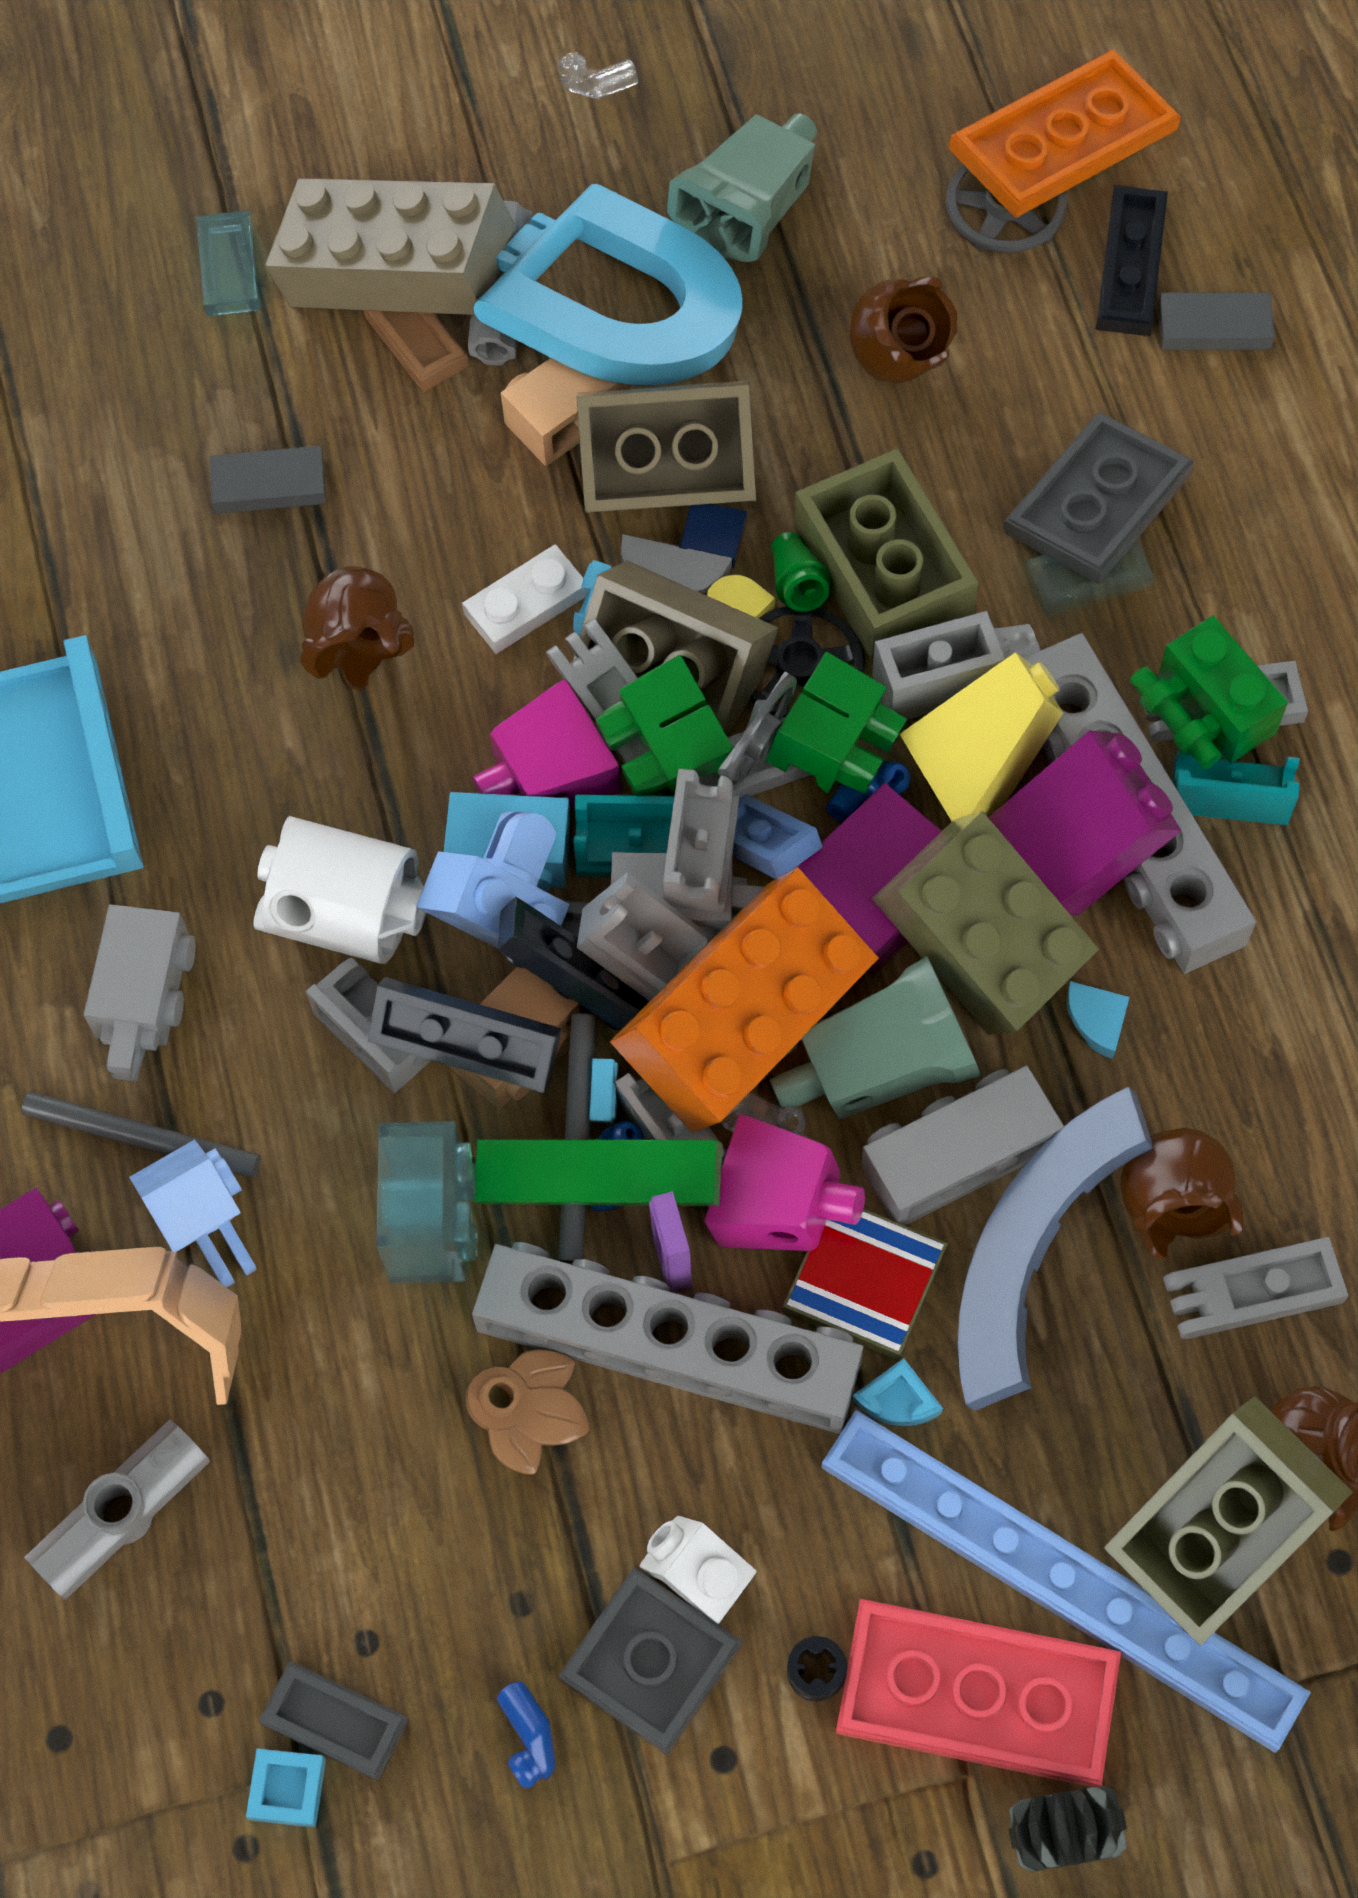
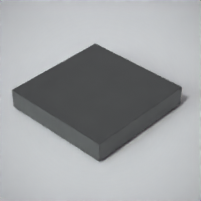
(650, 1661)

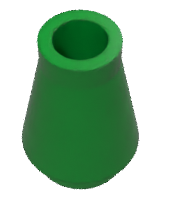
(799, 575)

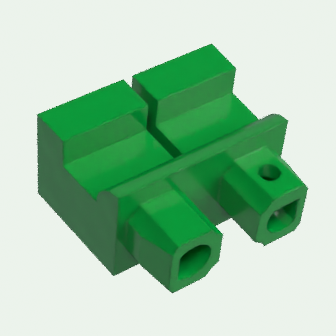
(828, 722)
(672, 724)

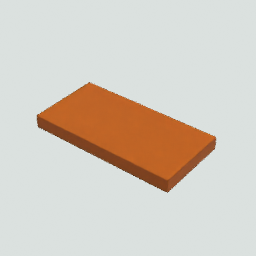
(1064, 133)

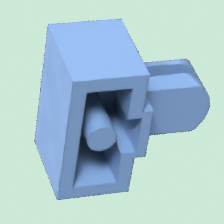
(474, 890)
(191, 1198)

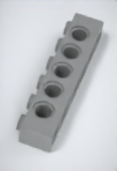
(1187, 934)
(690, 1365)

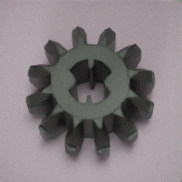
(1067, 1828)

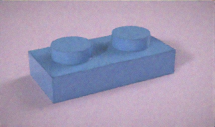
(772, 838)

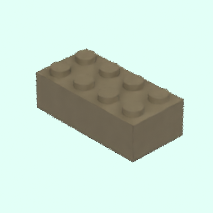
(390, 245)

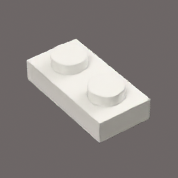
(525, 599)

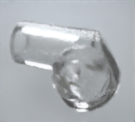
(593, 82)
(764, 1110)

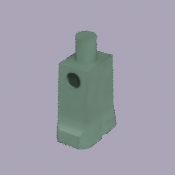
(745, 185)
(882, 1048)

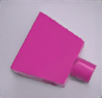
(550, 752)
(779, 1191)

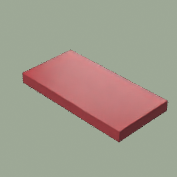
(979, 1693)

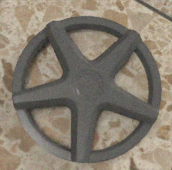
(997, 218)
(760, 731)

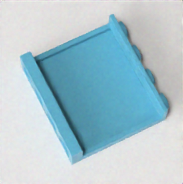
(60, 779)

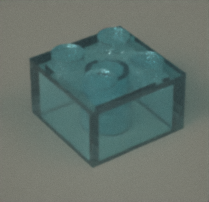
(422, 1203)

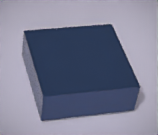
(714, 530)

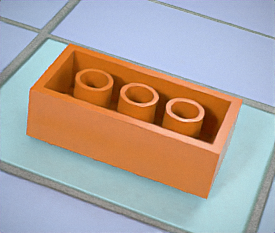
(744, 1001)

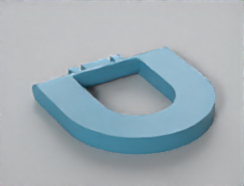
(605, 347)

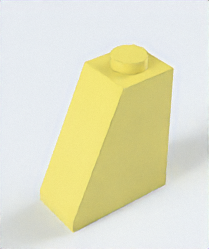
(985, 736)

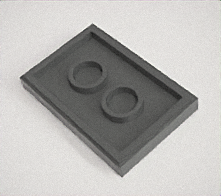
(1098, 497)

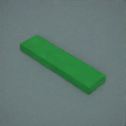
(597, 1172)

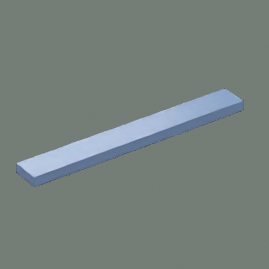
(1064, 1580)

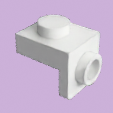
(697, 1566)

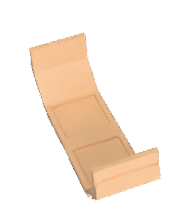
(125, 1283)

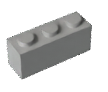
(959, 1145)

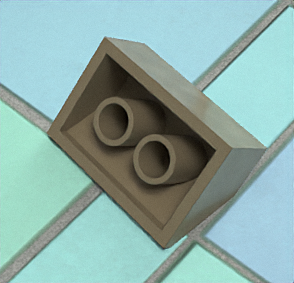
(659, 619)

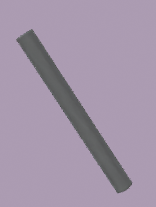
(577, 1126)
(132, 1131)

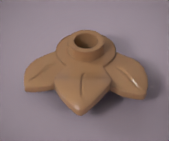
(537, 1408)

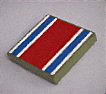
(867, 1281)

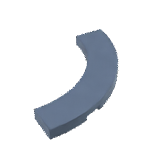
(1020, 1233)

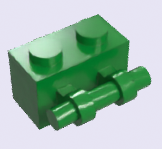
(1211, 695)

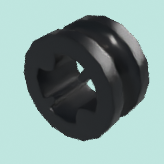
(815, 1648)

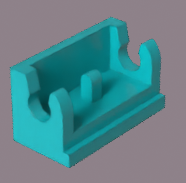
(1238, 789)
(618, 825)

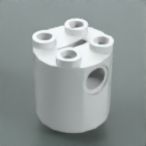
(339, 891)

